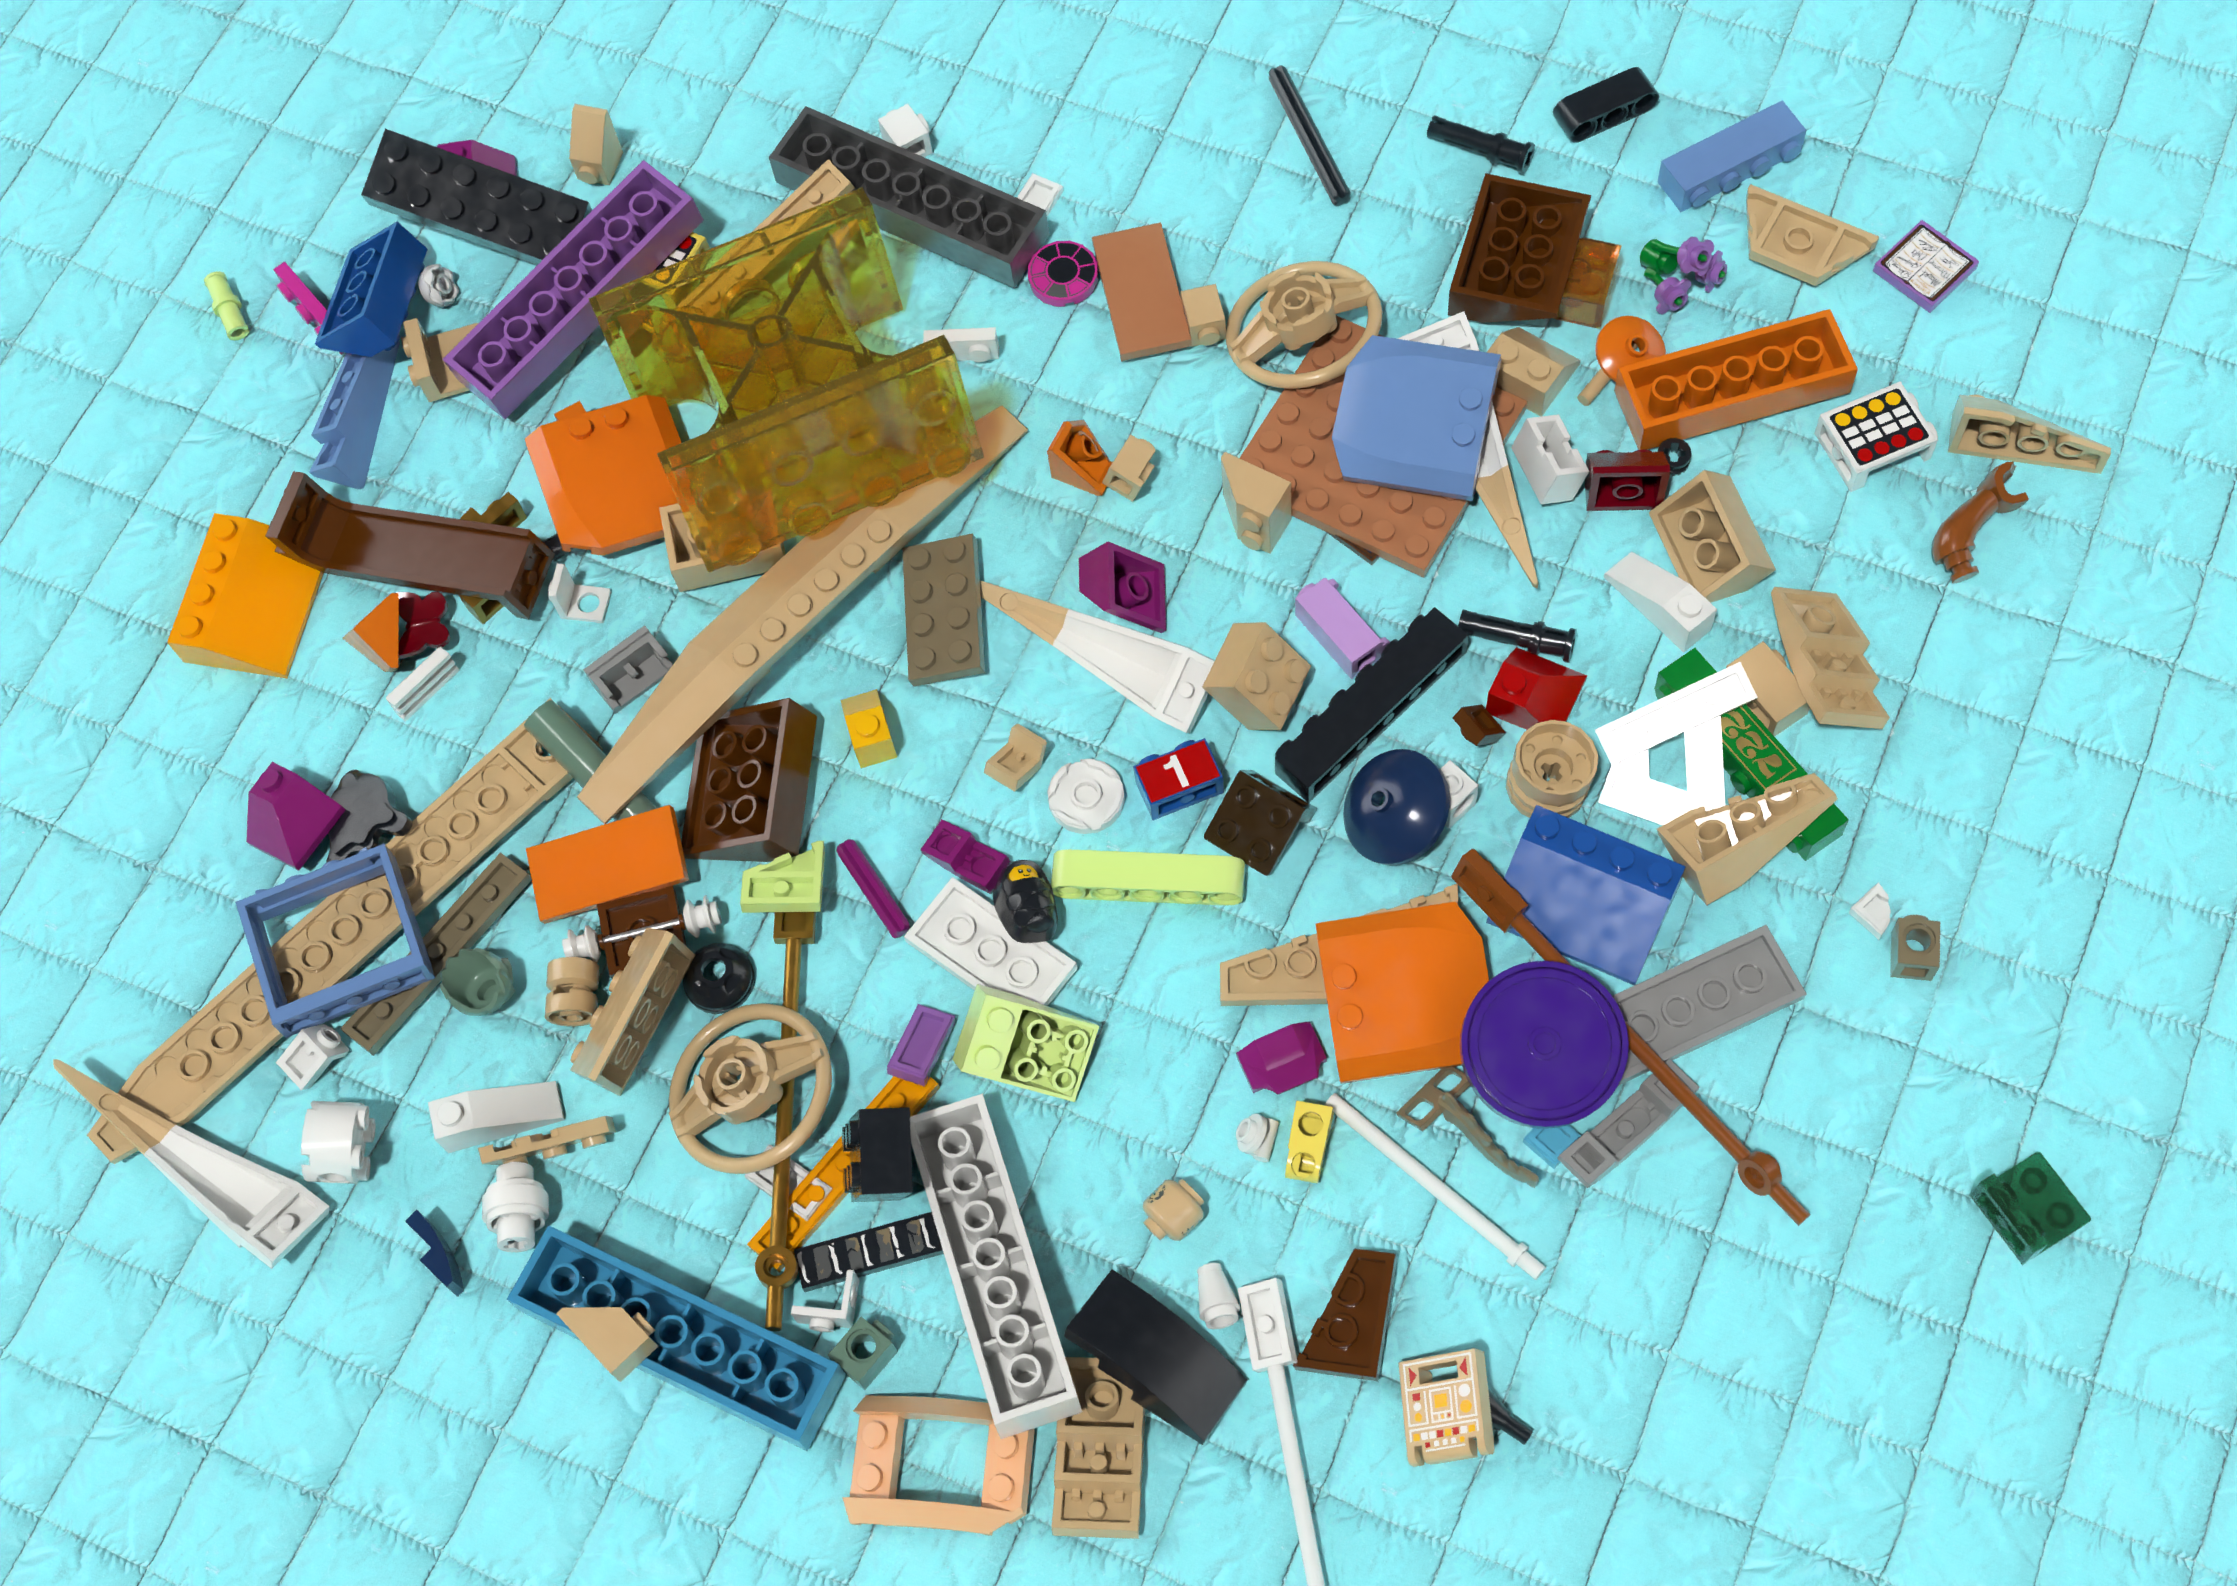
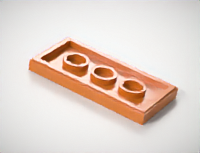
(607, 864)

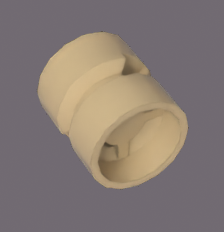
(572, 987)

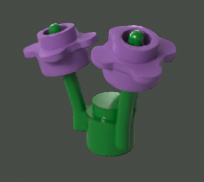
(1690, 256)

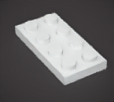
(971, 943)

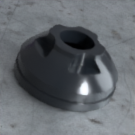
(729, 990)

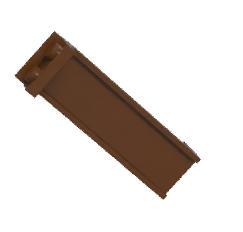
(409, 547)

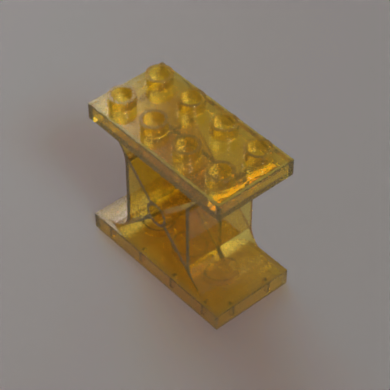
(801, 405)

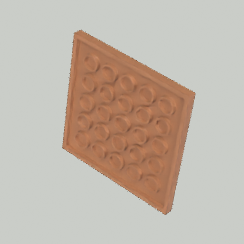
(1299, 447)

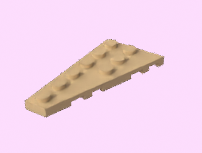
(1293, 970)

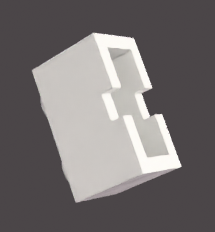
(1548, 459)

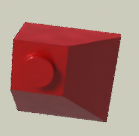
(1533, 690)

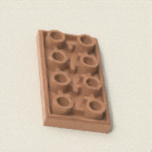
(1141, 291)

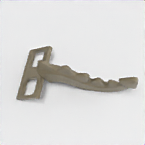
(1459, 1116)

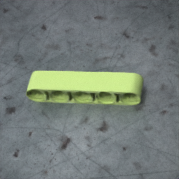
(1148, 877)

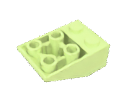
(1024, 1043)

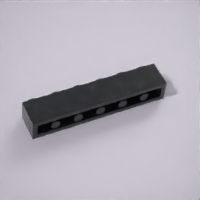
(1370, 704)

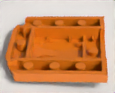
(606, 474)
(1400, 988)

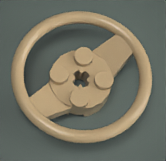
(1297, 313)
(762, 1070)

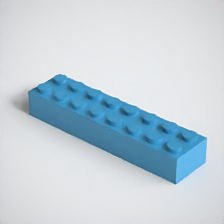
(698, 1343)

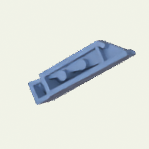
(352, 418)

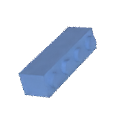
(1731, 156)

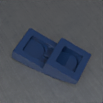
(440, 1257)

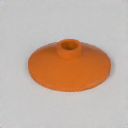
(1615, 339)

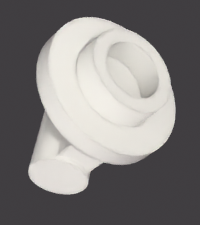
(1257, 1136)

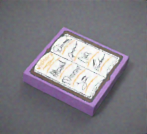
(1925, 266)

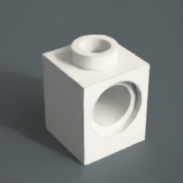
(1462, 792)

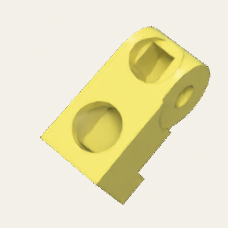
(1308, 1141)

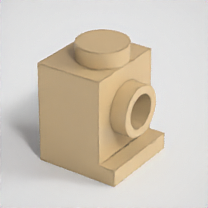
(1130, 468)

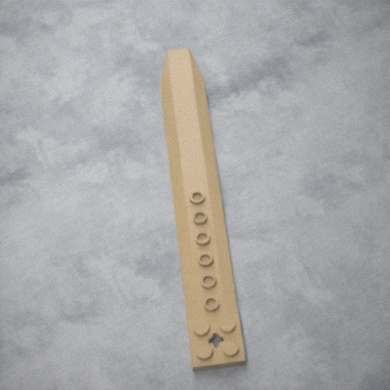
(340, 934)

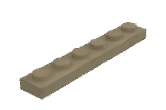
(454, 931)

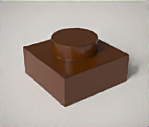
(1478, 725)

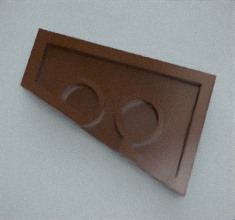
(1354, 1323)

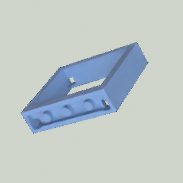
(354, 992)

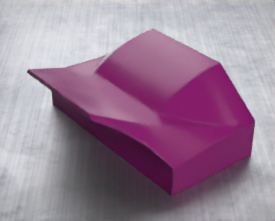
(1282, 1058)

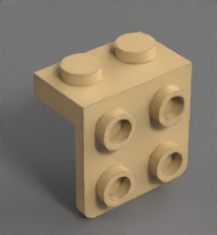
(427, 354)

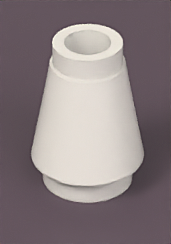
(1216, 1299)

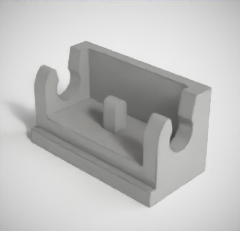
(629, 669)

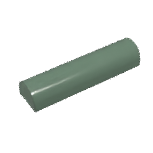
(575, 751)

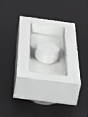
(969, 343)

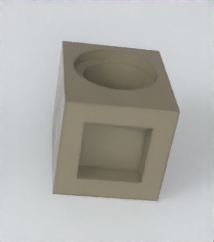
(1911, 963)

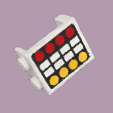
(1874, 433)

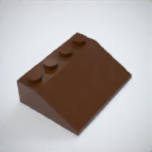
(1517, 251)
(750, 784)

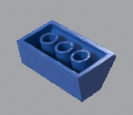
(373, 293)

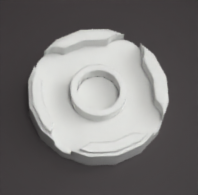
(1086, 796)

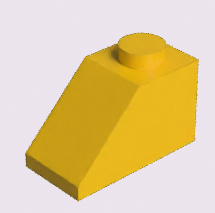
(868, 728)

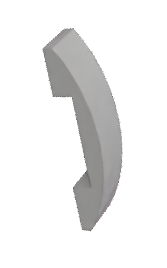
(1623, 1130)

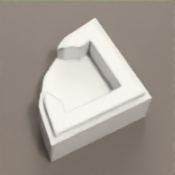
(1873, 911)

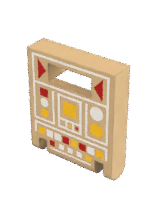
(1446, 1413)

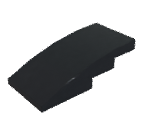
(1156, 1356)

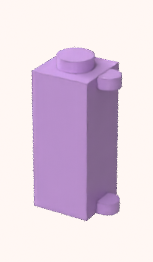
(1338, 627)

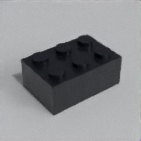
(878, 1155)

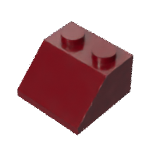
(1626, 480)

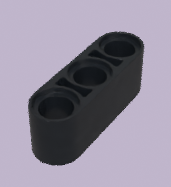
(1605, 104)

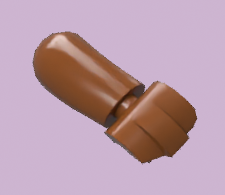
(1957, 533)

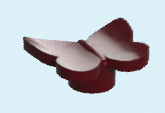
(422, 623)

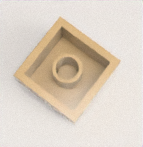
(1256, 676)

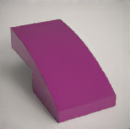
(964, 856)

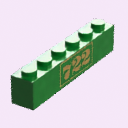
(1753, 754)

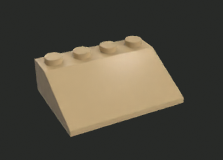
(632, 1010)

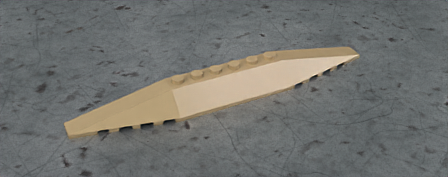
(772, 618)

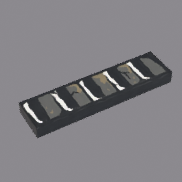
(868, 1251)

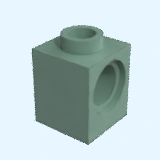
(864, 1370)

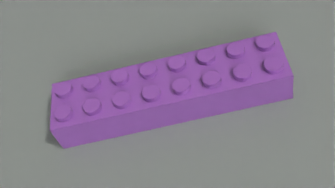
(550, 307)

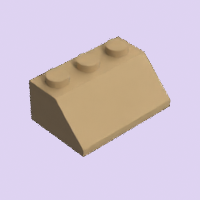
(1712, 537)
(688, 565)

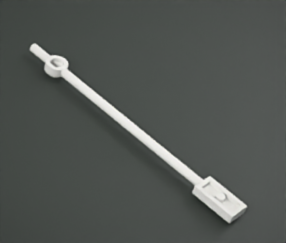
(1270, 1350)

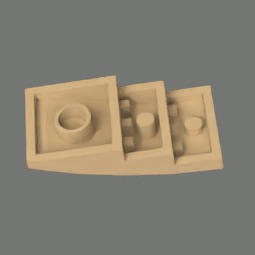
(1828, 658)
(1099, 1458)

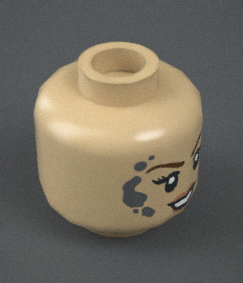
(1173, 1210)

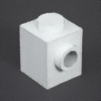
(906, 130)

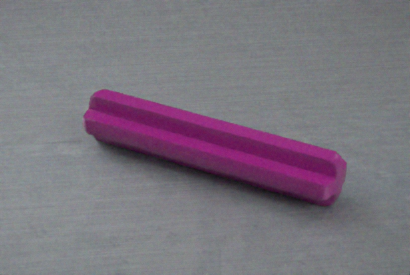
(873, 888)

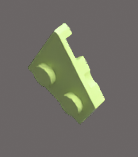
(785, 883)

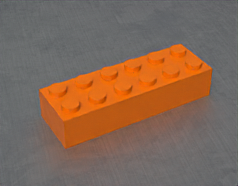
(1735, 379)

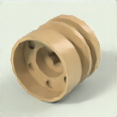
(1554, 752)

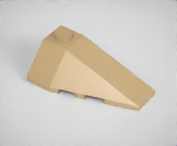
(2007, 433)
(1738, 839)

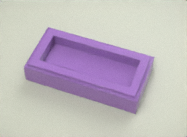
(921, 1045)

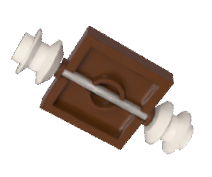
(630, 916)

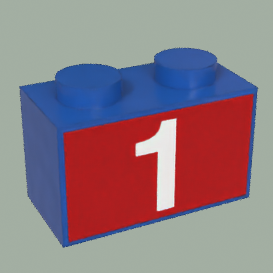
(1178, 778)

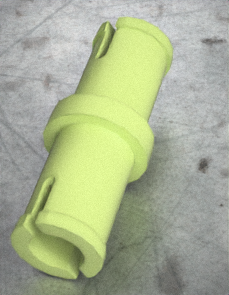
(226, 305)

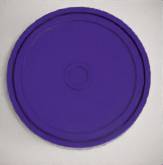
(1544, 1044)

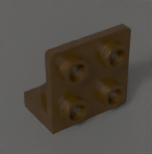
(1257, 820)

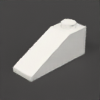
(1663, 599)
(493, 1114)

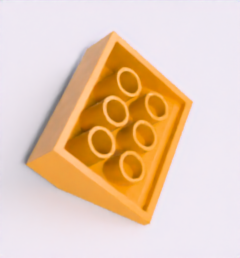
(243, 602)

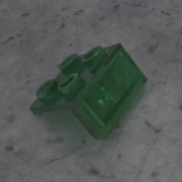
(2030, 1207)

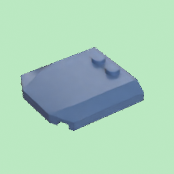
(1415, 416)

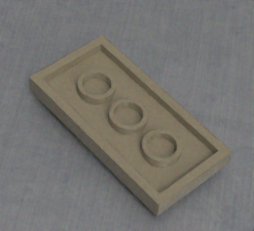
(943, 610)

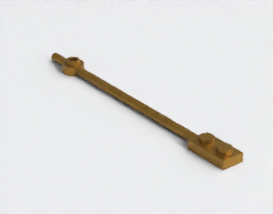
(792, 930)

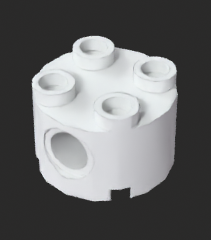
(336, 1142)

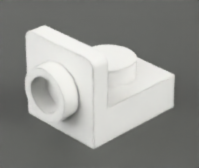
(311, 1054)

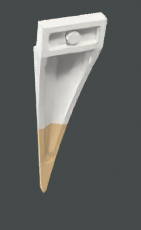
(1494, 476)
(1145, 669)
(240, 1197)

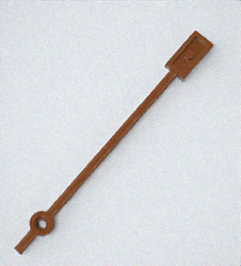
(1506, 909)

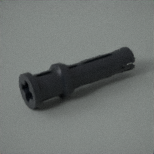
(1495, 147)
(1534, 637)

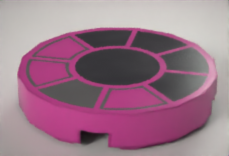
(1063, 273)

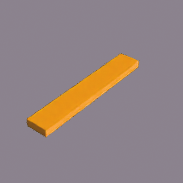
(896, 1094)

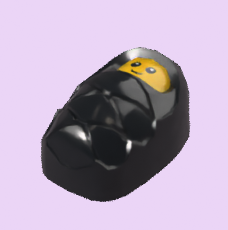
(1025, 902)

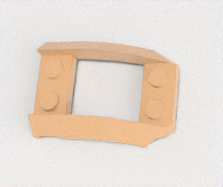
(878, 1463)

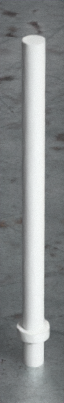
(1516, 1253)

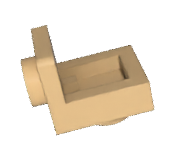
(1017, 759)

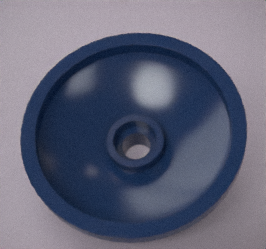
(1412, 809)

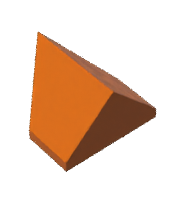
(1078, 458)
(378, 634)

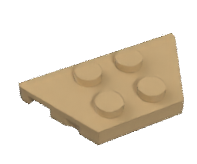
(1801, 239)

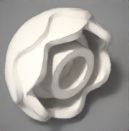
(437, 286)

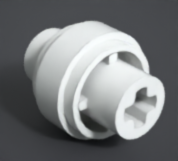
(515, 1207)

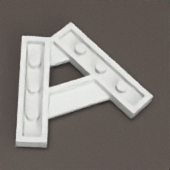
(1689, 711)

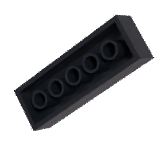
(470, 199)

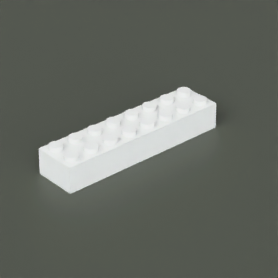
(992, 1268)

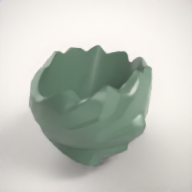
(477, 981)

